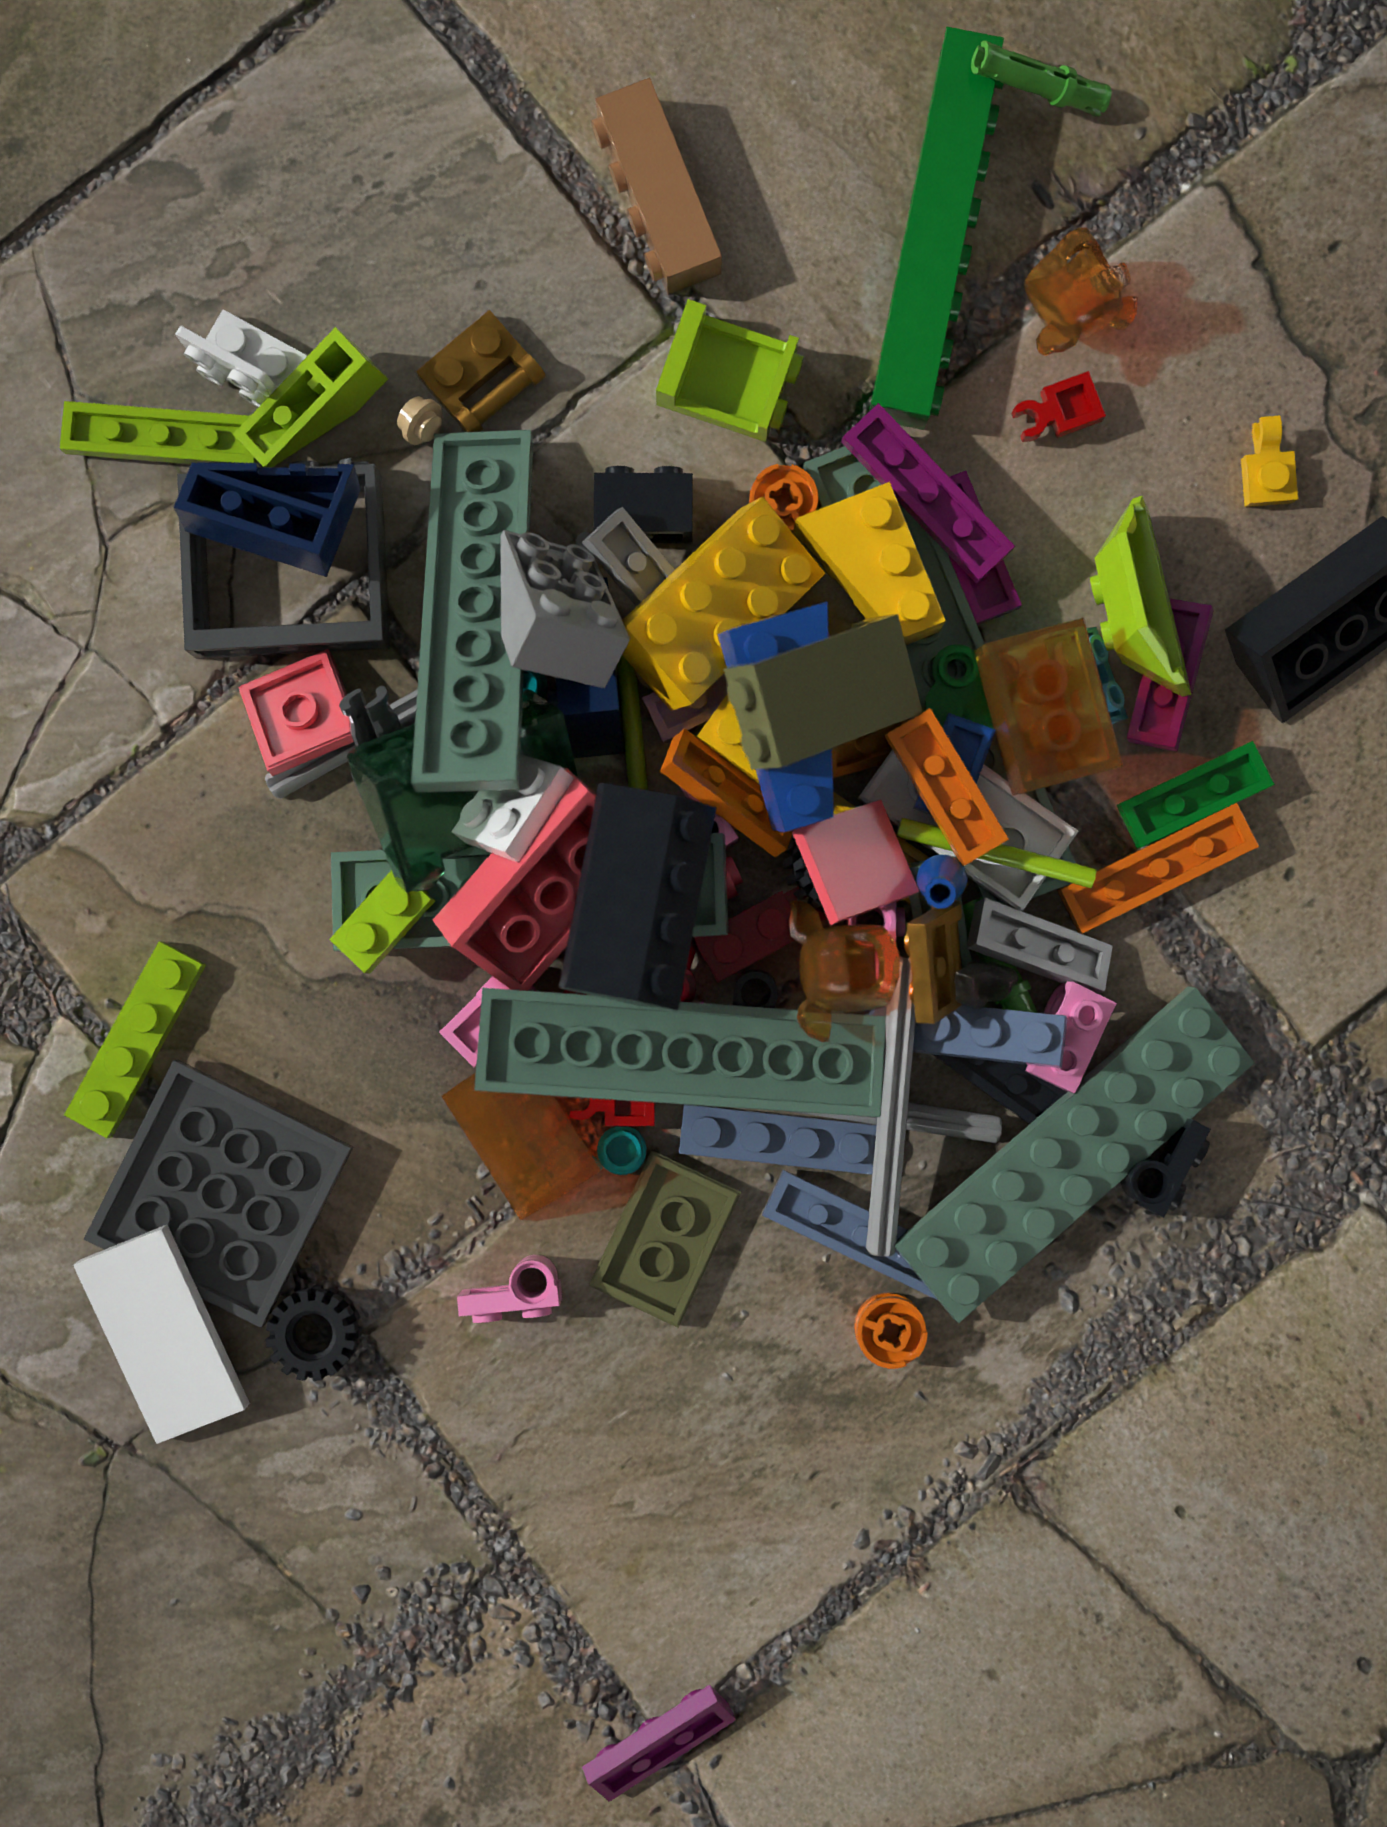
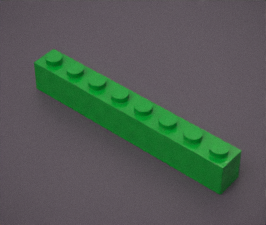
(935, 234)

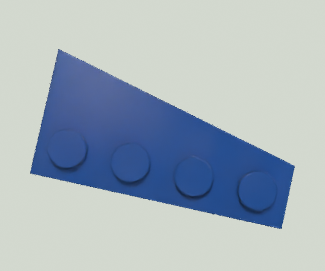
(804, 789)

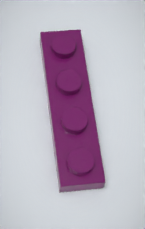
(927, 493)

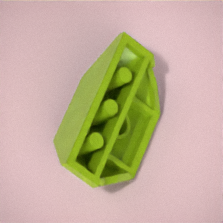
(1138, 601)

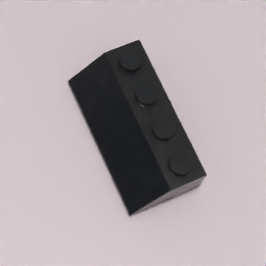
(1317, 625)
(638, 896)

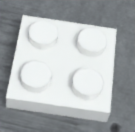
(510, 819)

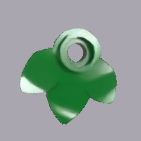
(958, 696)

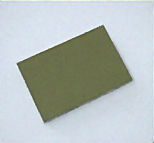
(665, 1238)

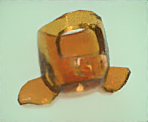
(1078, 296)
(840, 968)

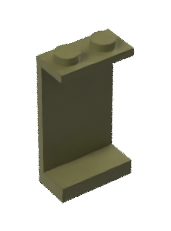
(823, 693)

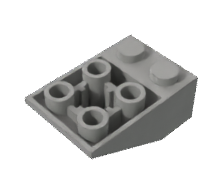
(558, 611)

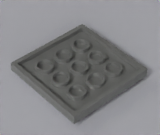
(229, 1182)

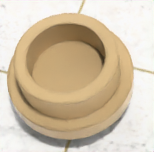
(420, 420)

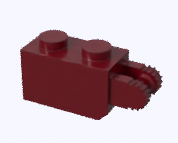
(750, 936)

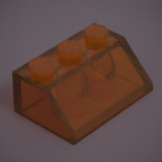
(1048, 706)
(524, 1143)

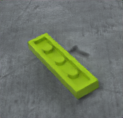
(151, 434)
(135, 1040)

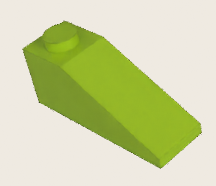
(311, 400)

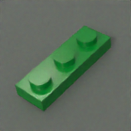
(1195, 794)

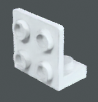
(241, 356)

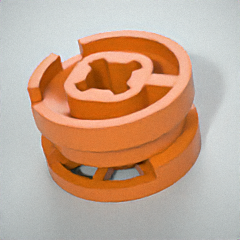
(787, 491)
(890, 1330)

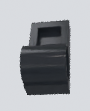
(1182, 1151)

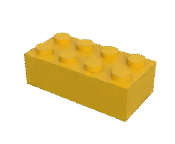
(735, 578)

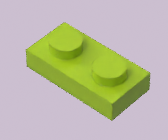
(380, 923)

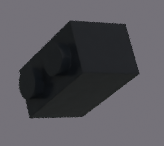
(656, 501)

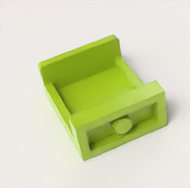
(727, 374)

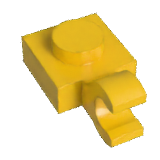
(1268, 474)

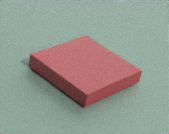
(297, 712)
(855, 862)

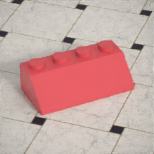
(520, 914)

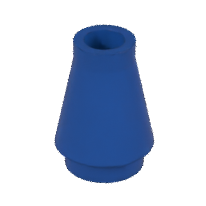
(941, 870)

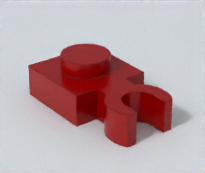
(1065, 406)
(619, 1112)

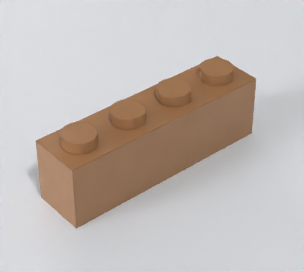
(657, 185)

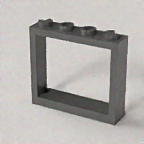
(289, 639)

